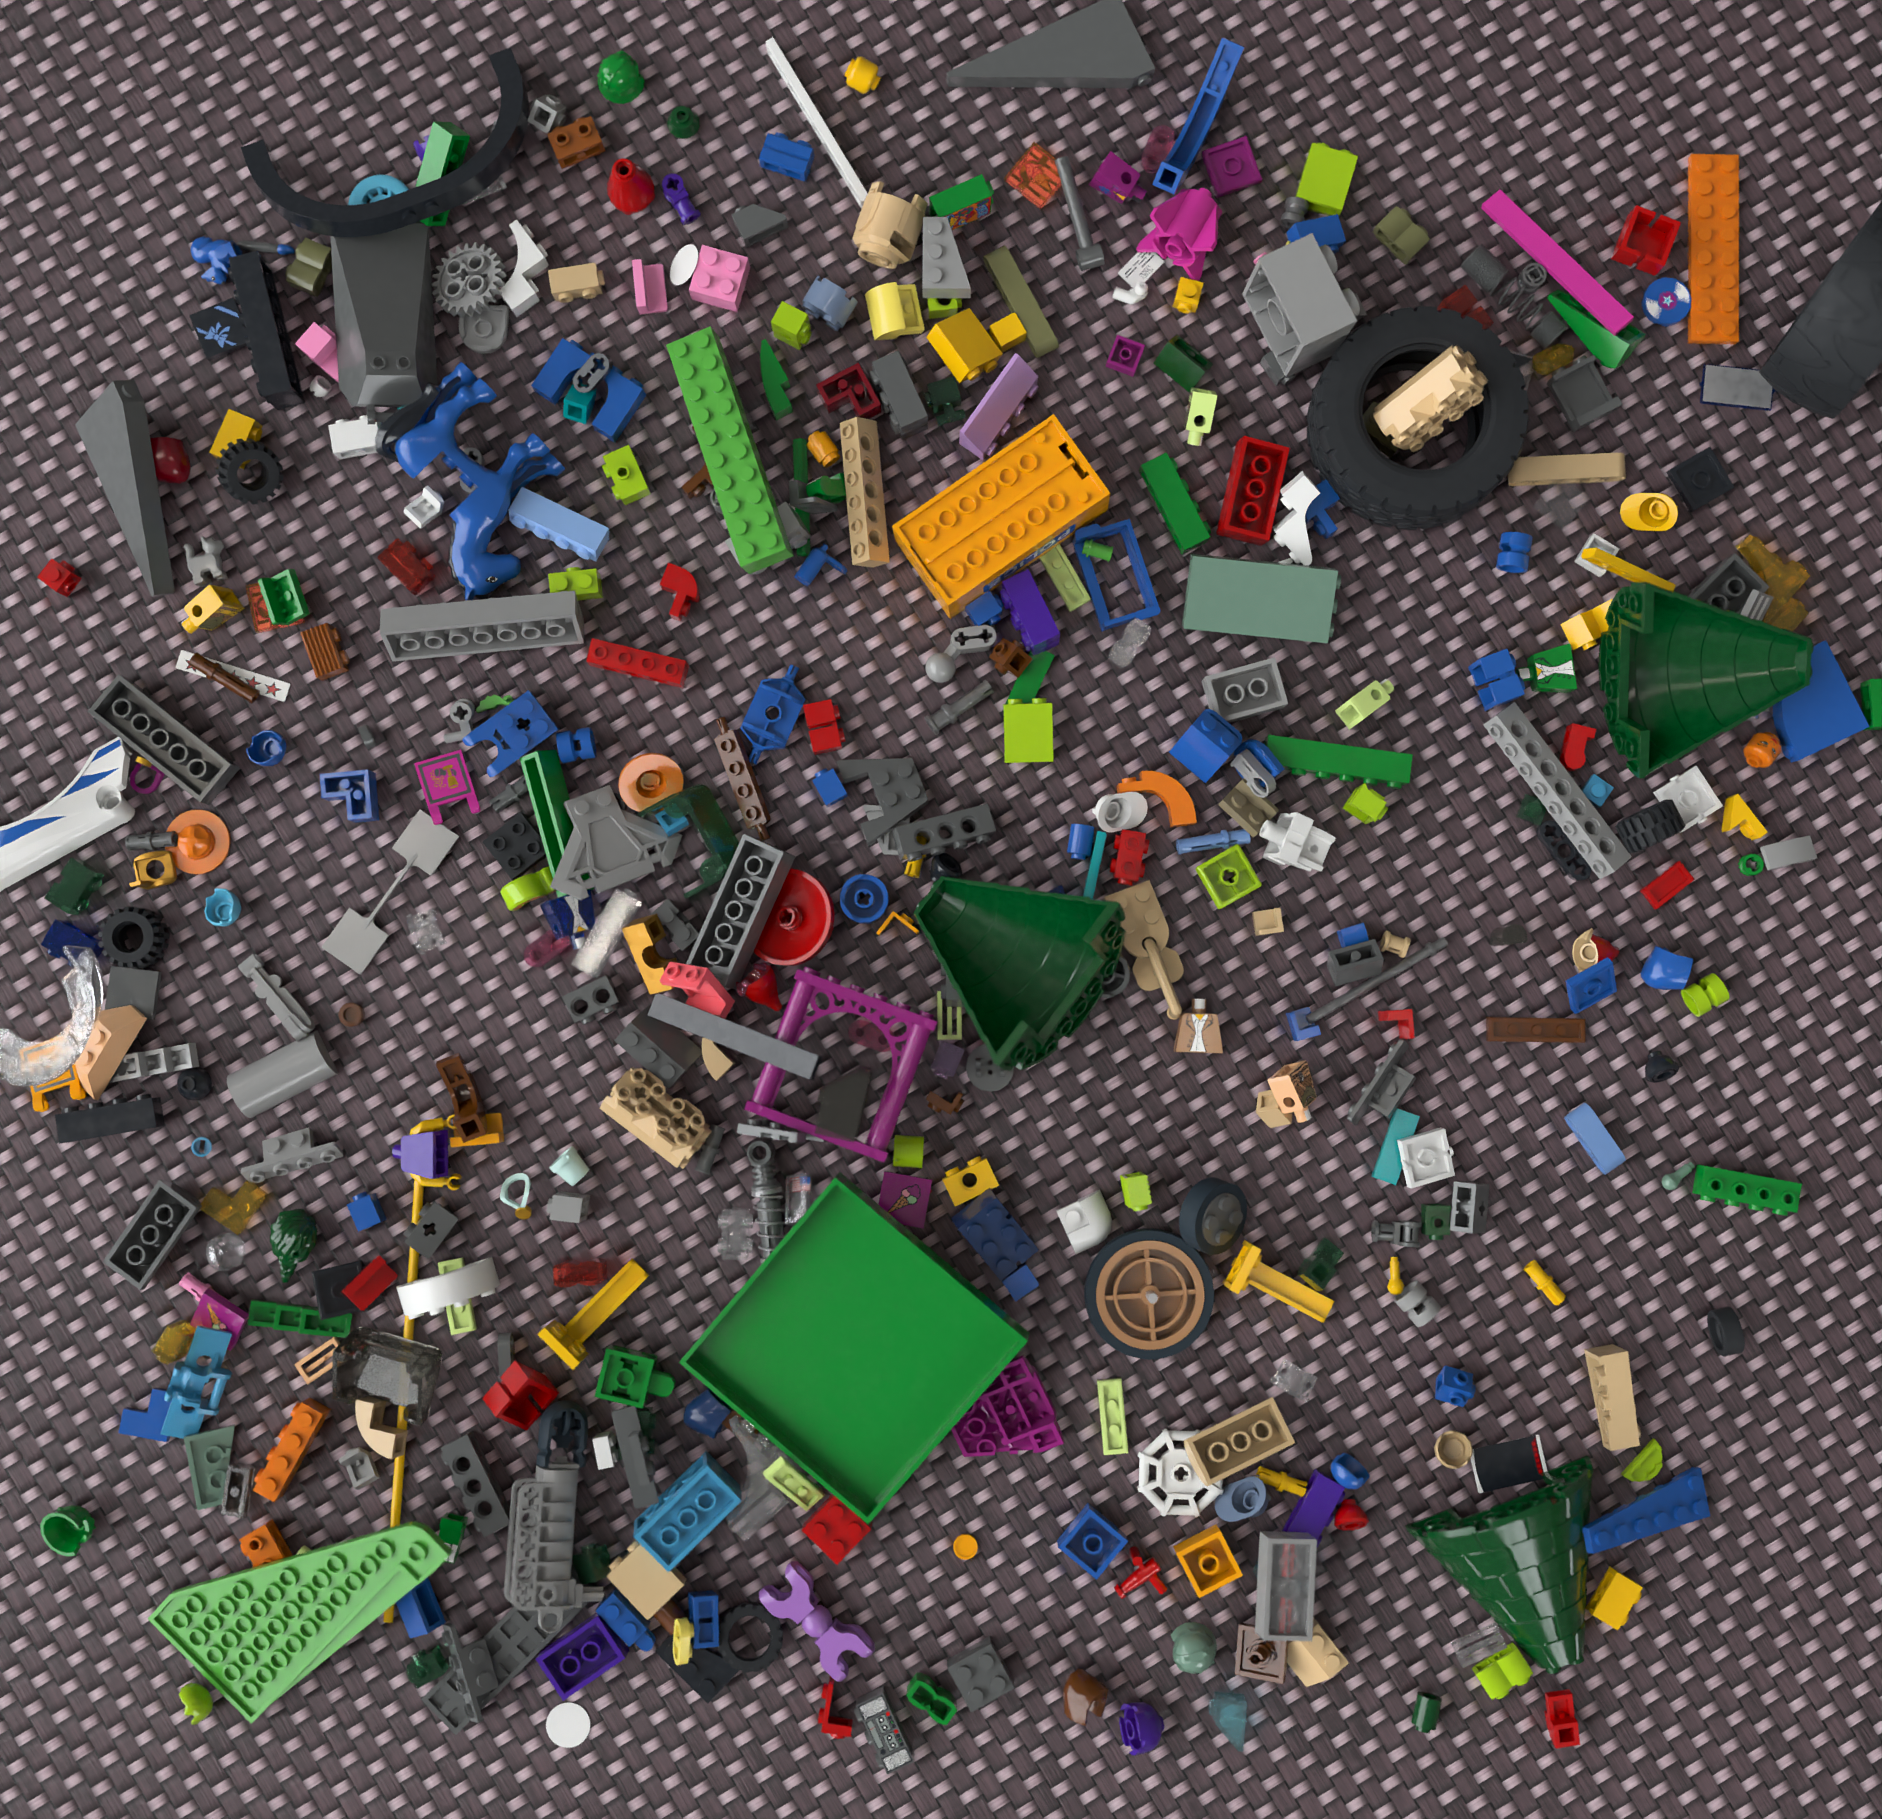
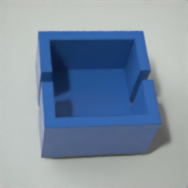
(1497, 666)

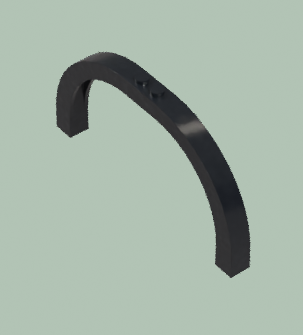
(417, 202)

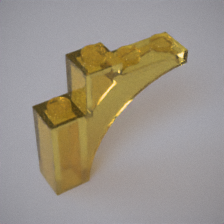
(1782, 582)

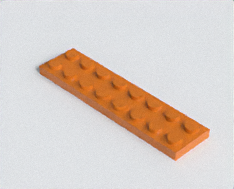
(1713, 248)

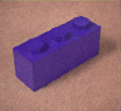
(1316, 1506)

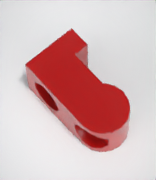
(1573, 746)

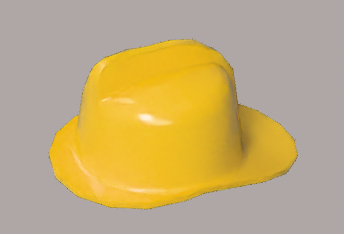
(1649, 512)

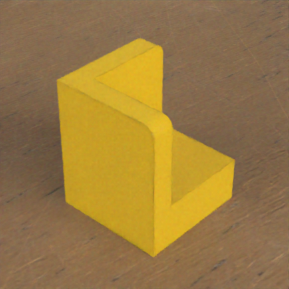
(1007, 332)

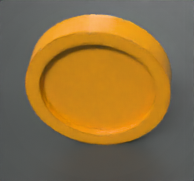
(965, 1546)

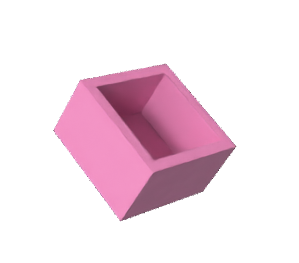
(719, 278)

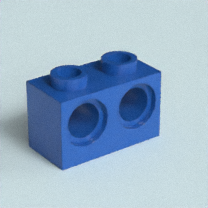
(704, 1616)

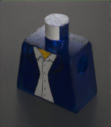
(570, 918)

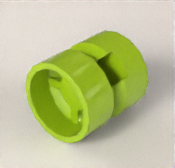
(1702, 996)

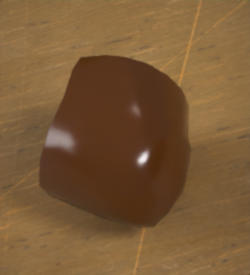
(1083, 1694)

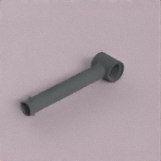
(1089, 254)

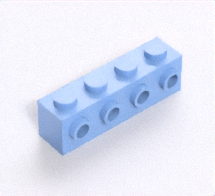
(558, 524)

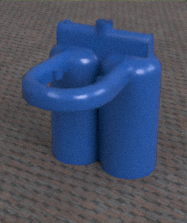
(814, 563)

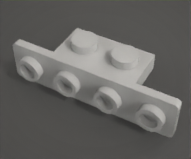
(290, 1153)

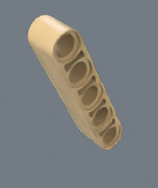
(1570, 468)

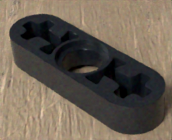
(1570, 868)

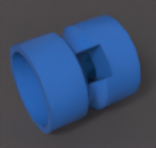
(1514, 552)
(568, 747)

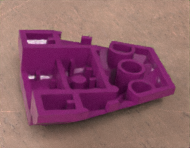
(1010, 1415)

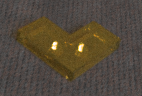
(234, 1212)

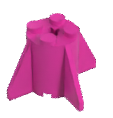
(1184, 230)

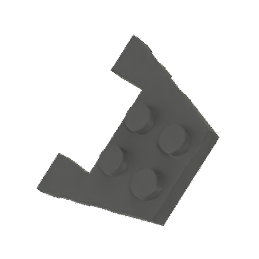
(895, 787)
(774, 1130)

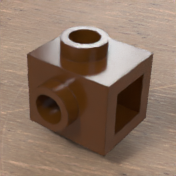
(1010, 657)

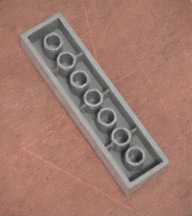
(482, 626)

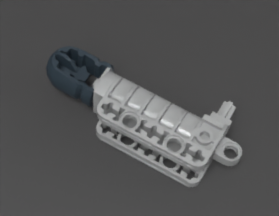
(550, 1522)

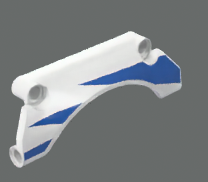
(73, 818)

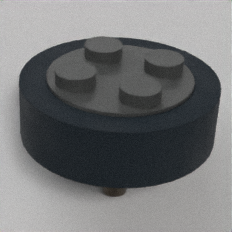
(1213, 1216)

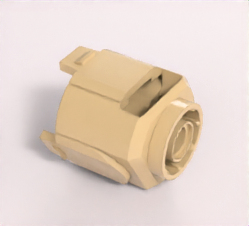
(888, 227)

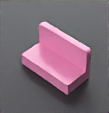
(649, 287)

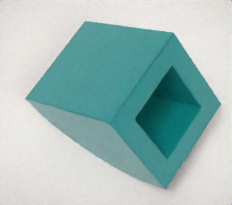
(578, 405)

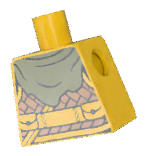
(211, 608)

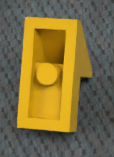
(1739, 813)

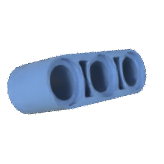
(1595, 1138)

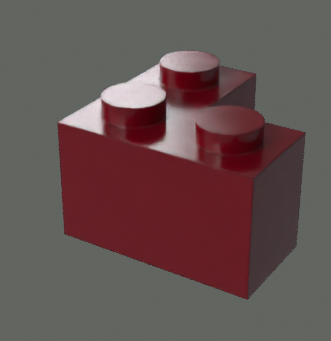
(849, 387)

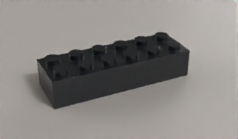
(266, 330)

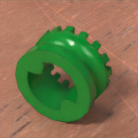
(1754, 858)

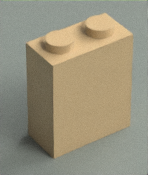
(644, 1579)

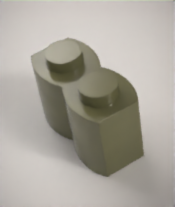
(1401, 234)
(310, 267)

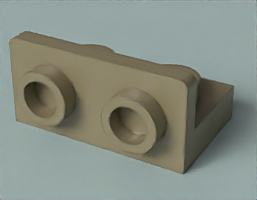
(1248, 808)

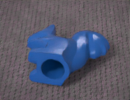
(218, 253)

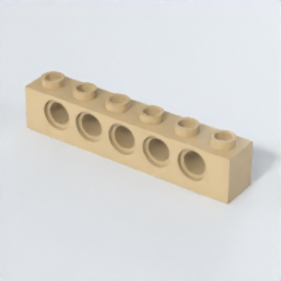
(864, 492)

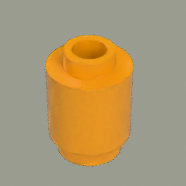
(823, 448)

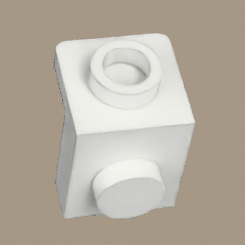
(425, 507)

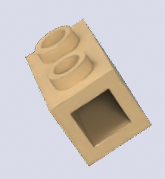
(576, 282)

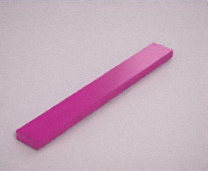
(1557, 262)

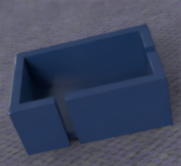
(993, 1236)

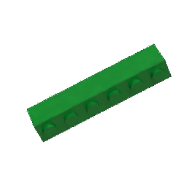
(1341, 761)
(548, 796)

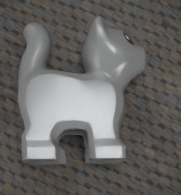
(206, 564)

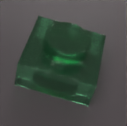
(1531, 810)

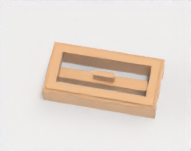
(335, 1340)

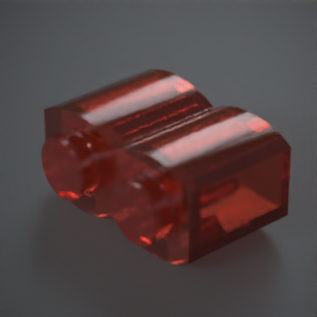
(586, 1273)

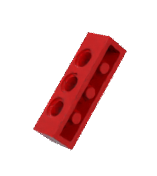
(637, 663)

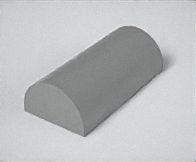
(281, 1075)

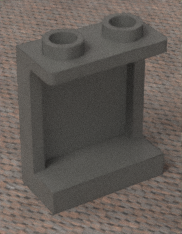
(1582, 393)

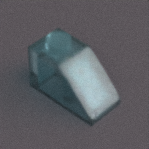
(1230, 1716)

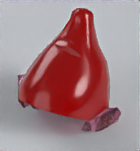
(760, 986)

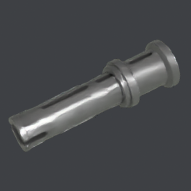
(950, 712)

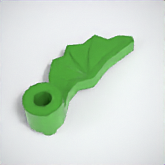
(493, 701)

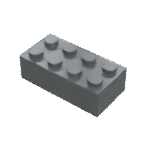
(1729, 585)

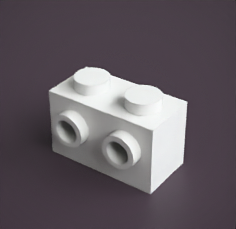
(353, 437)

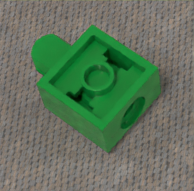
(631, 1374)

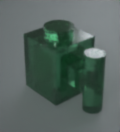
(944, 396)

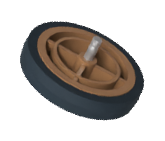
(1149, 1294)

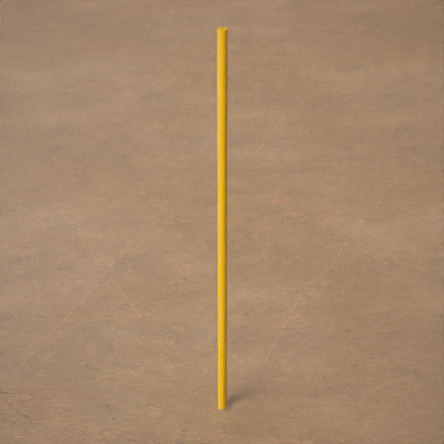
(401, 1423)

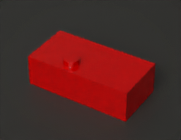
(1252, 490)

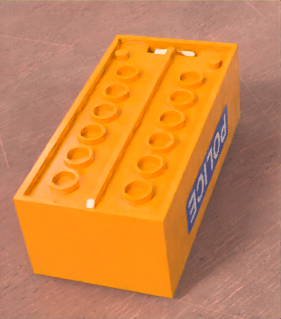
(1002, 516)

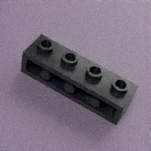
(109, 1120)

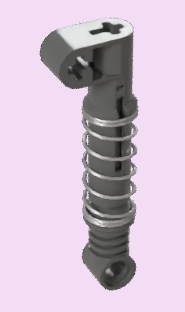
(766, 1188)

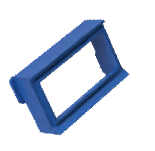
(1095, 532)

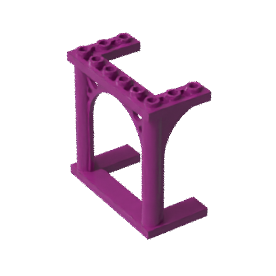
(902, 1072)

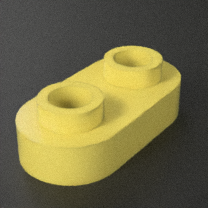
(681, 1641)

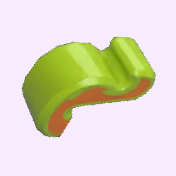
(527, 889)

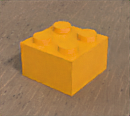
(1207, 1561)

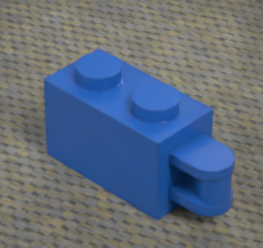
(626, 1620)

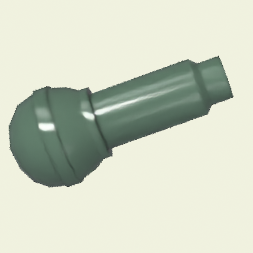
(1672, 1180)

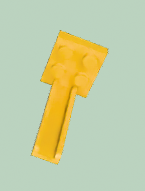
(1249, 1270)
(568, 1339)

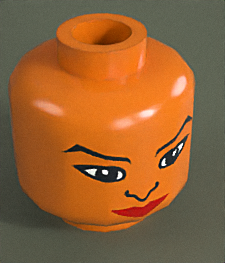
(1762, 750)

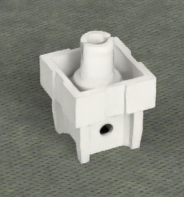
(1296, 842)

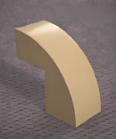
(715, 1059)
(381, 1438)

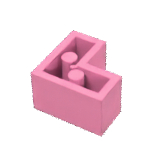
(321, 348)

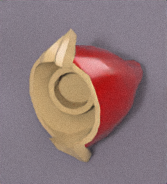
(1594, 948)

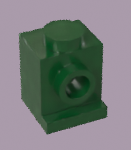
(1429, 1213)

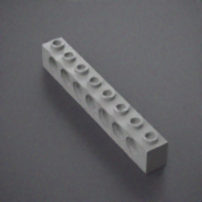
(1557, 791)

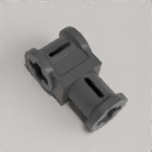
(1400, 1232)

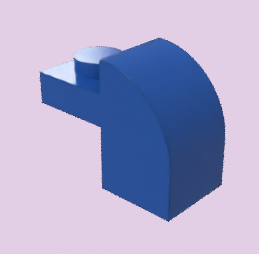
(1317, 510)

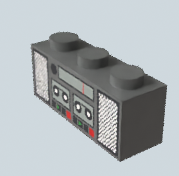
(884, 1730)

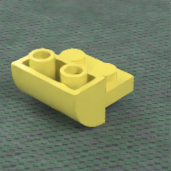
(894, 311)

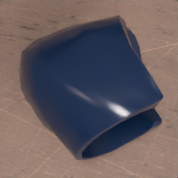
(706, 1413)

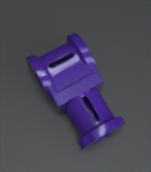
(679, 198)

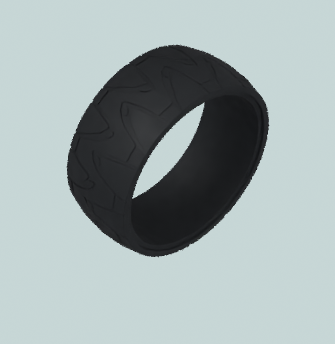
(1837, 333)

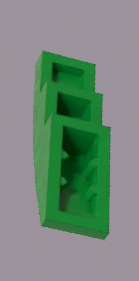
(297, 1318)

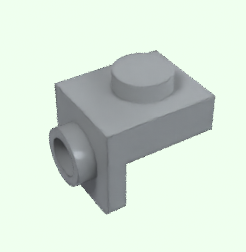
(360, 1467)

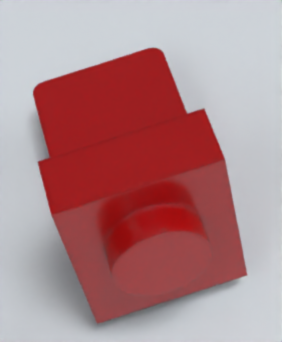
(836, 1726)

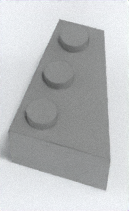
(942, 264)

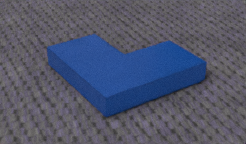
(147, 1423)

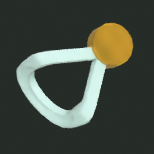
(522, 1211)

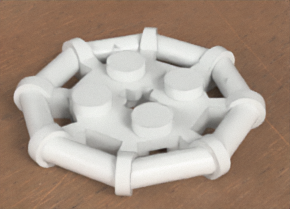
(1168, 1482)

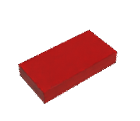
(1667, 884)

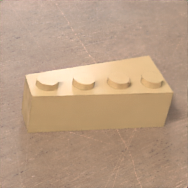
(1613, 1396)

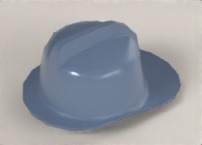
(1242, 1500)

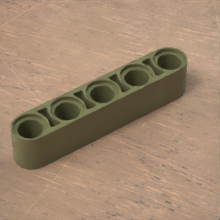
(1020, 301)

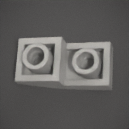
(1788, 852)

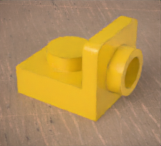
(1187, 295)

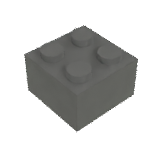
(980, 1674)

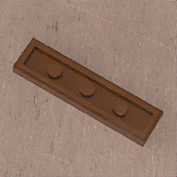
(1535, 1029)

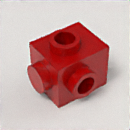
(60, 577)

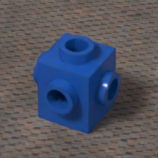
(1454, 1386)

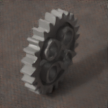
(469, 280)

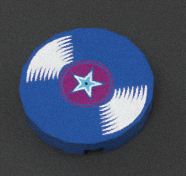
(1666, 301)

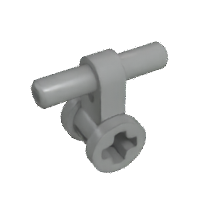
(464, 720)

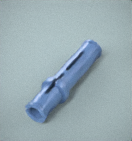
(1218, 840)

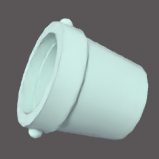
(570, 1166)

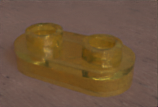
(1552, 358)

